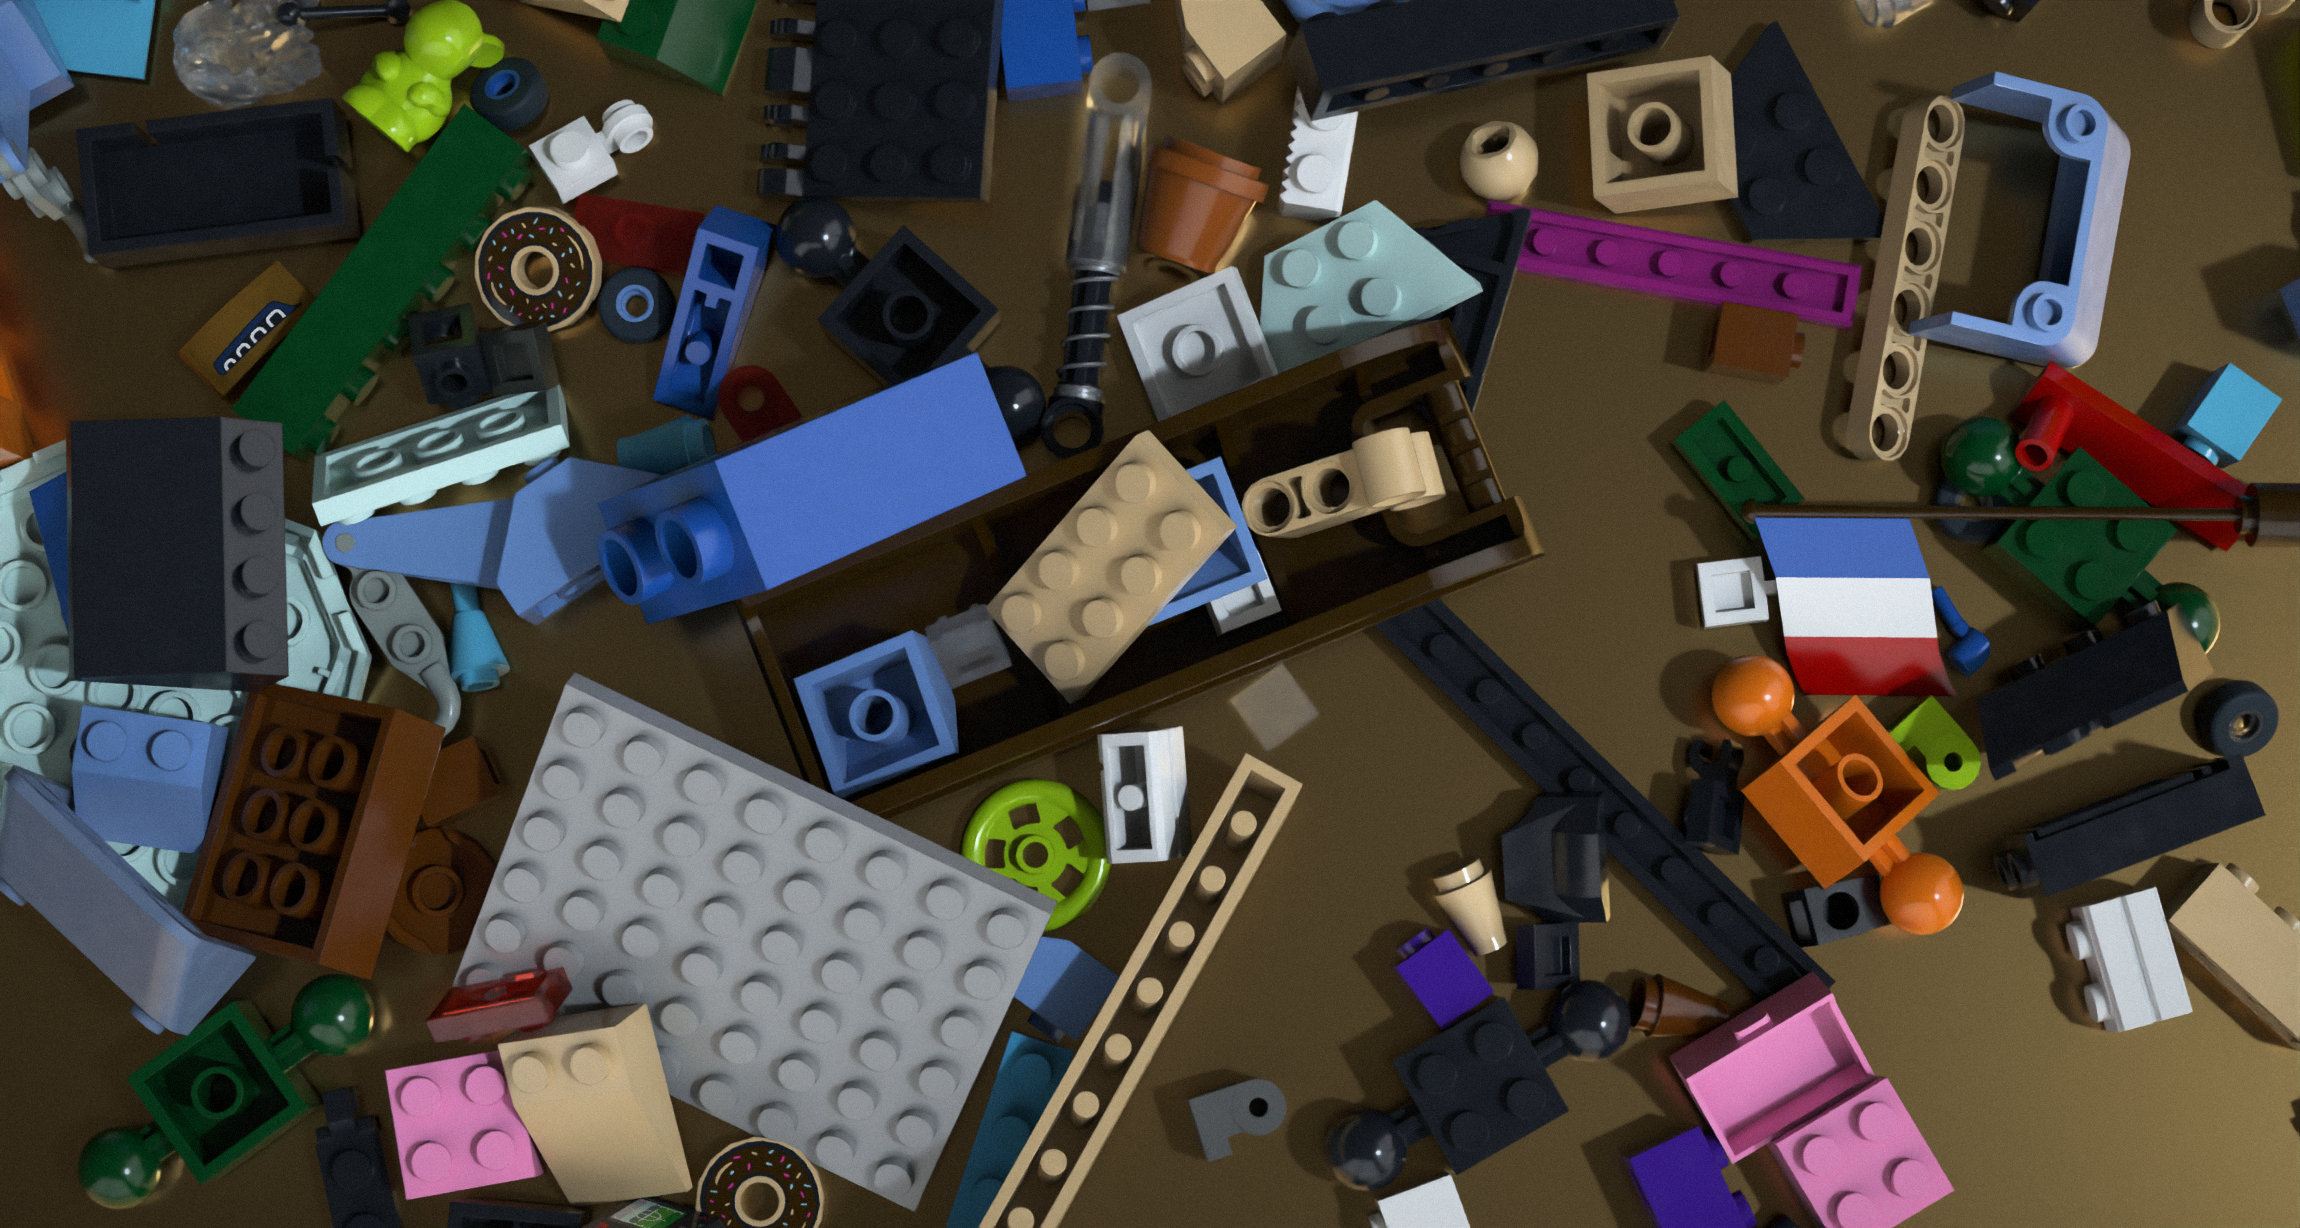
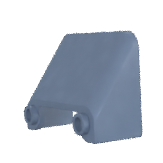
(109, 907)

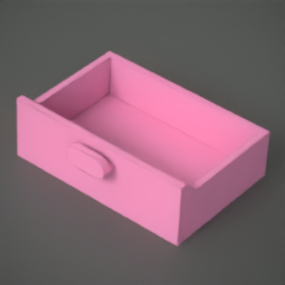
(1773, 1067)

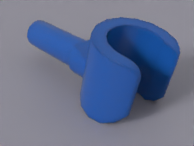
(1972, 646)

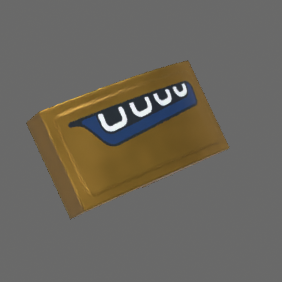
(247, 330)

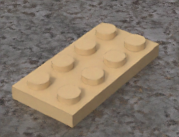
(1110, 566)

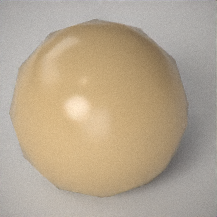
(1499, 160)

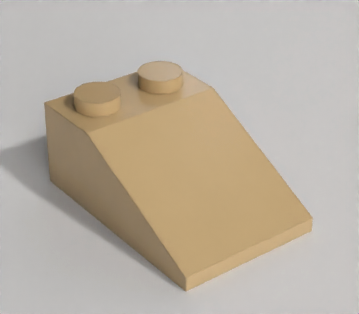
(1227, 44)
(598, 1105)

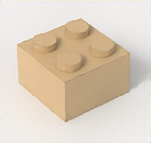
(1662, 135)

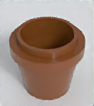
(1195, 203)

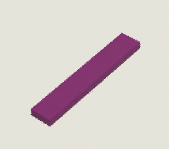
(1685, 267)

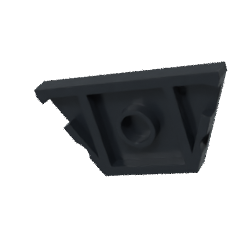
(1789, 157)
(1489, 253)

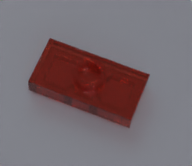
(639, 233)

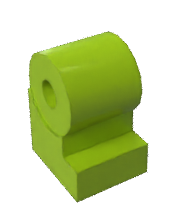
(1936, 744)

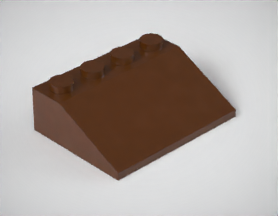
(313, 827)

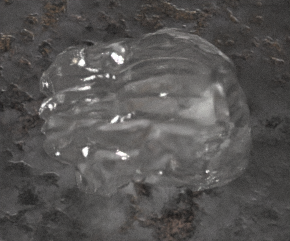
(242, 52)

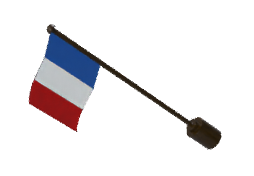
(1862, 598)

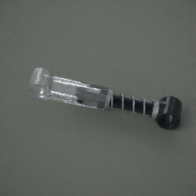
(1098, 246)

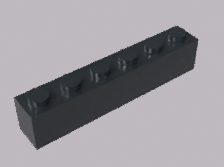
(1453, 45)

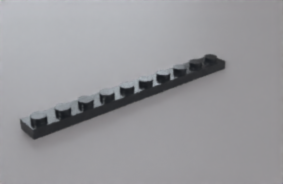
(1634, 827)

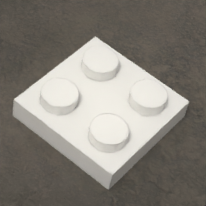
(1197, 343)

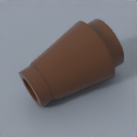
(1674, 1009)

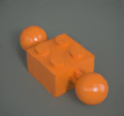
(1839, 793)

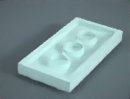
(437, 453)

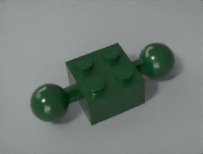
(2069, 564)
(225, 1091)

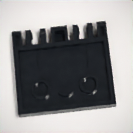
(894, 101)

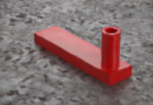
(2149, 462)

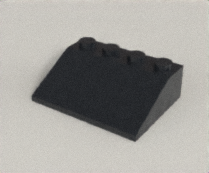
(177, 553)

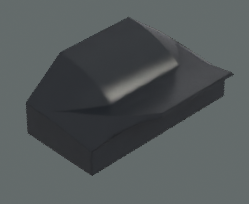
(1559, 858)

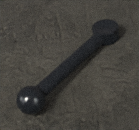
(393, 10)

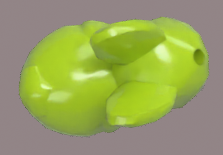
(409, 88)

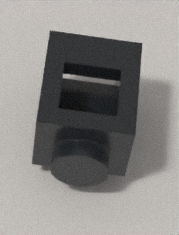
(451, 369)

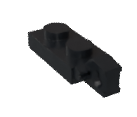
(356, 1166)

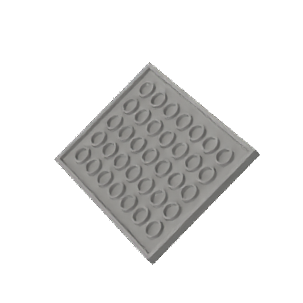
(786, 942)

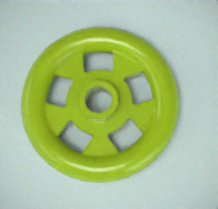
(1054, 803)

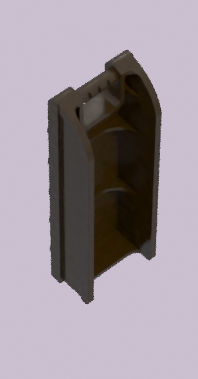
(1323, 581)

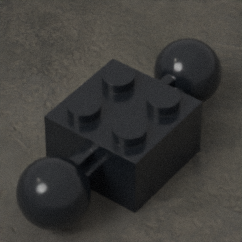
(901, 307)
(1477, 1085)

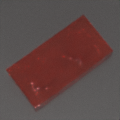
(499, 1005)

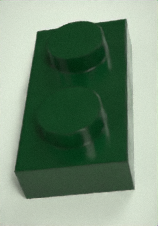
(1735, 464)

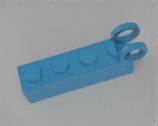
(1018, 1098)

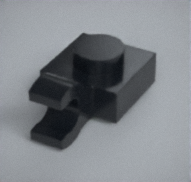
(1715, 805)

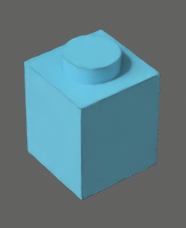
(2226, 416)

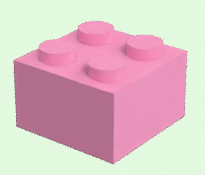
(459, 1126)
(1861, 1162)

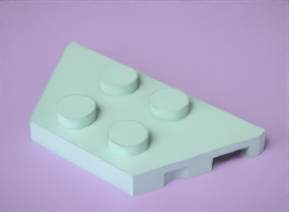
(1354, 284)

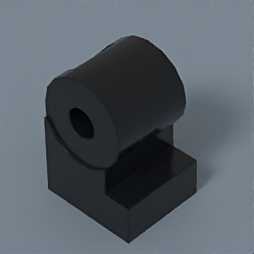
(1835, 913)

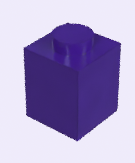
(1441, 976)

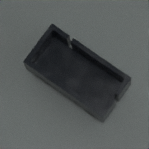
(217, 183)

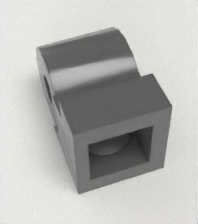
(1240, 1107)

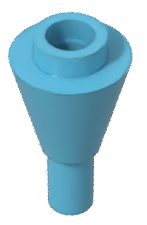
(474, 651)

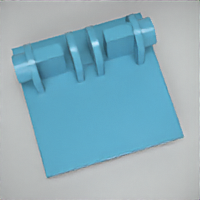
(100, 34)

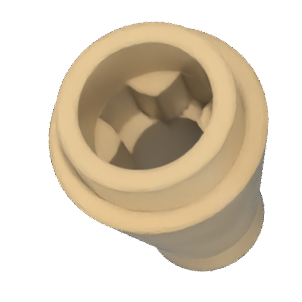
(1471, 902)

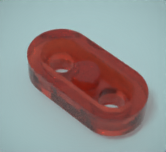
(774, 412)

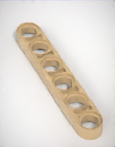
(1898, 275)

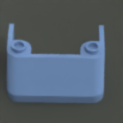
(2063, 310)

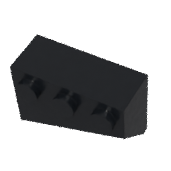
(2090, 686)

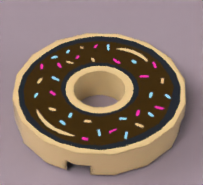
(502, 274)
(764, 1161)

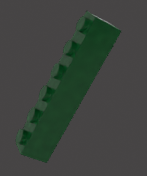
(383, 280)

